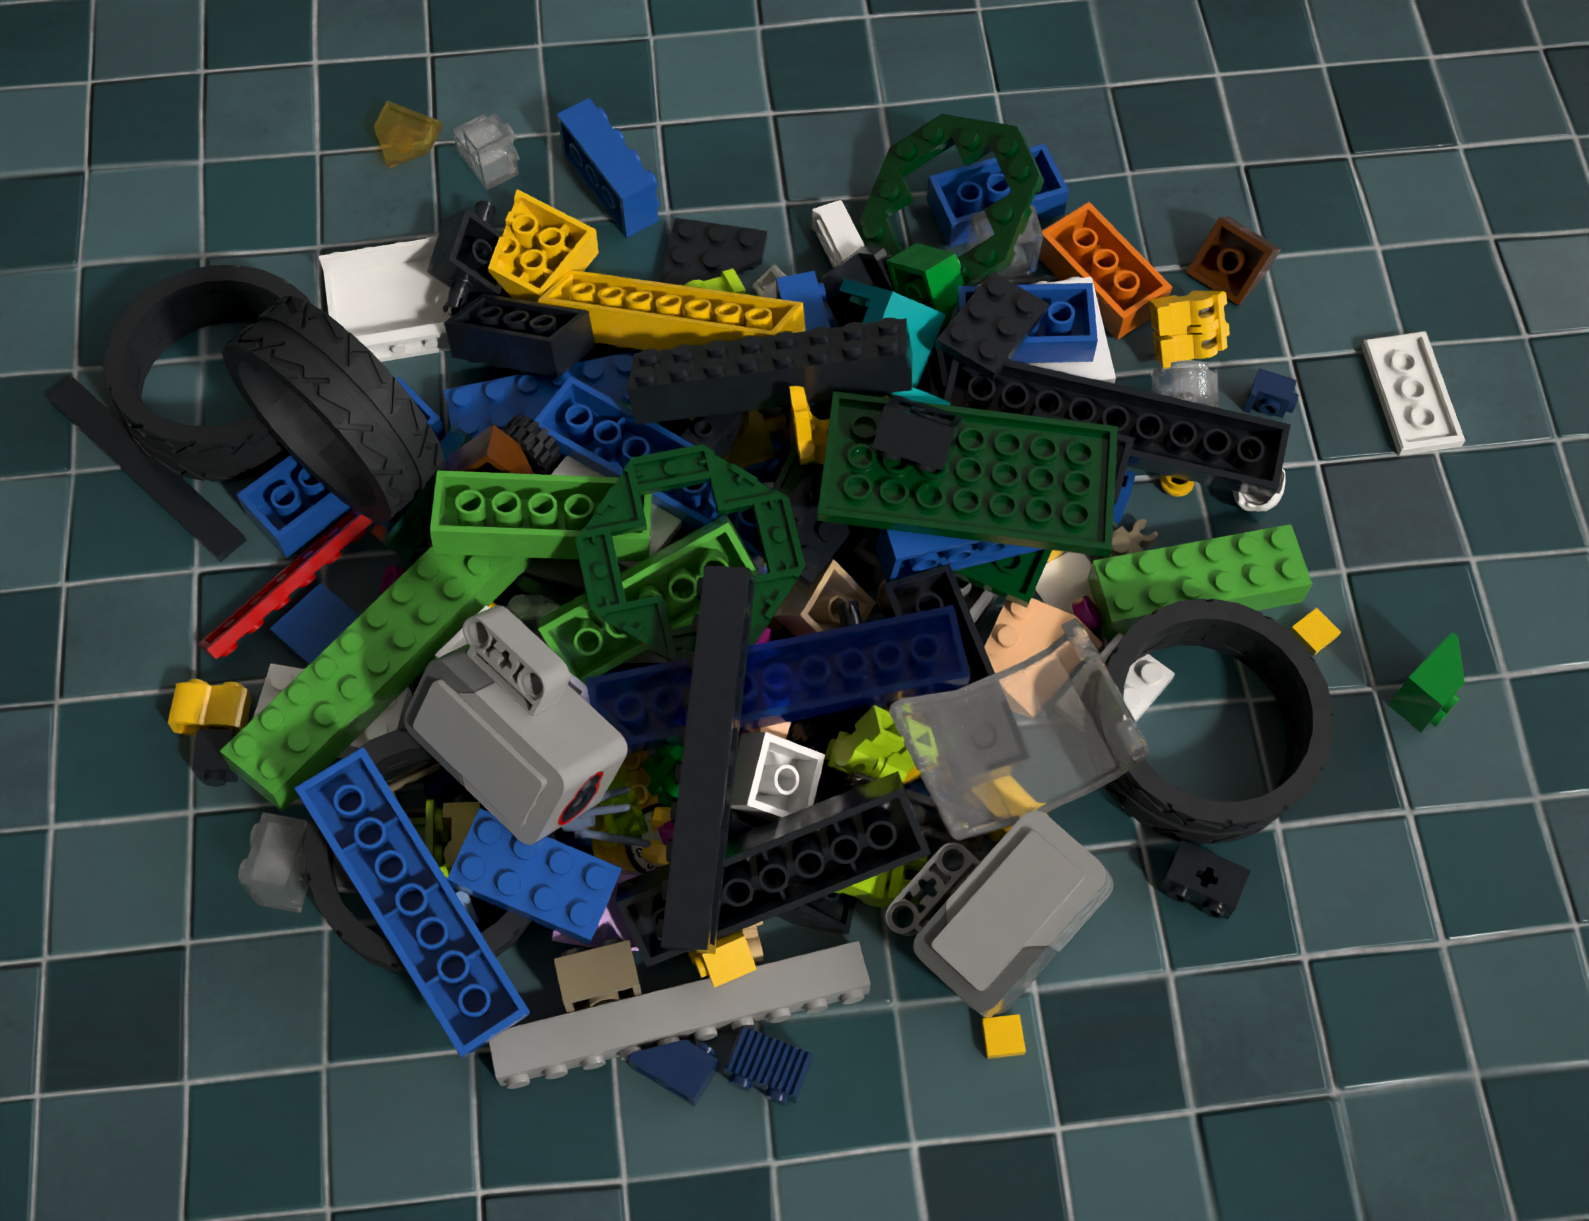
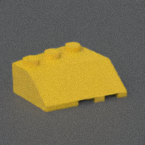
(539, 248)

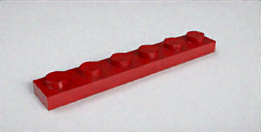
(277, 591)

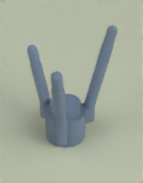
(581, 823)

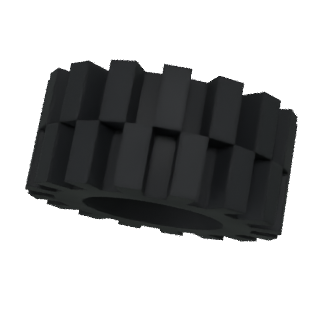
(535, 443)

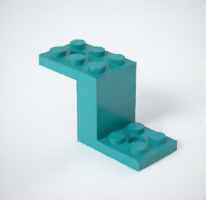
(922, 323)

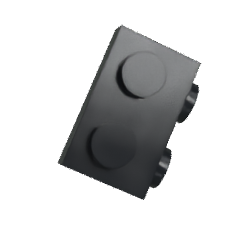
(864, 266)

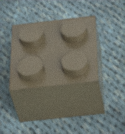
(597, 975)

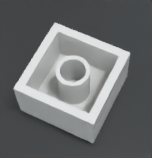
(774, 776)

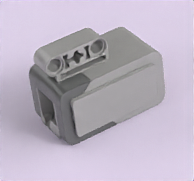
(514, 727)
(1002, 913)

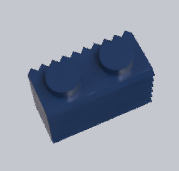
(767, 1065)

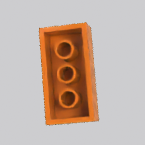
(1123, 279)

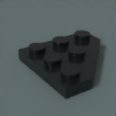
(707, 249)

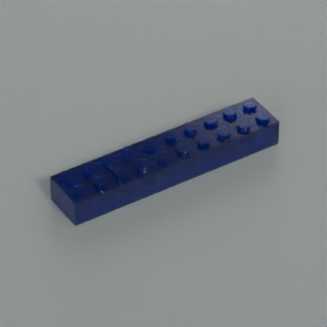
(796, 677)

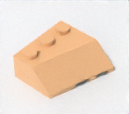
(1025, 632)

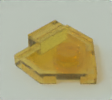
(405, 133)

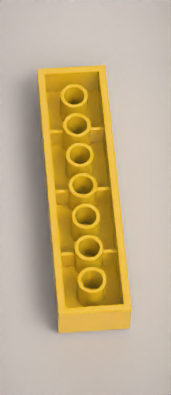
(669, 315)

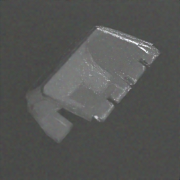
(1022, 737)

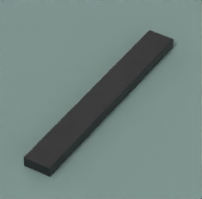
(164, 487)

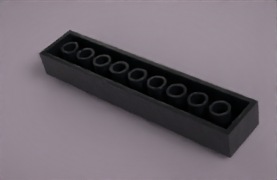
(1169, 432)

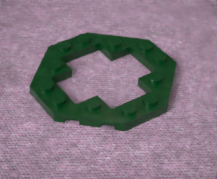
(973, 141)
(623, 513)

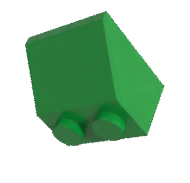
(927, 277)
(1432, 687)

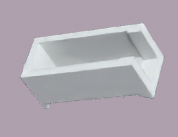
(836, 231)

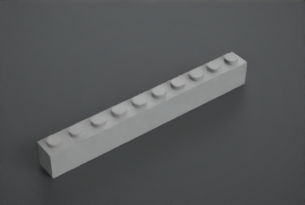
(678, 1014)

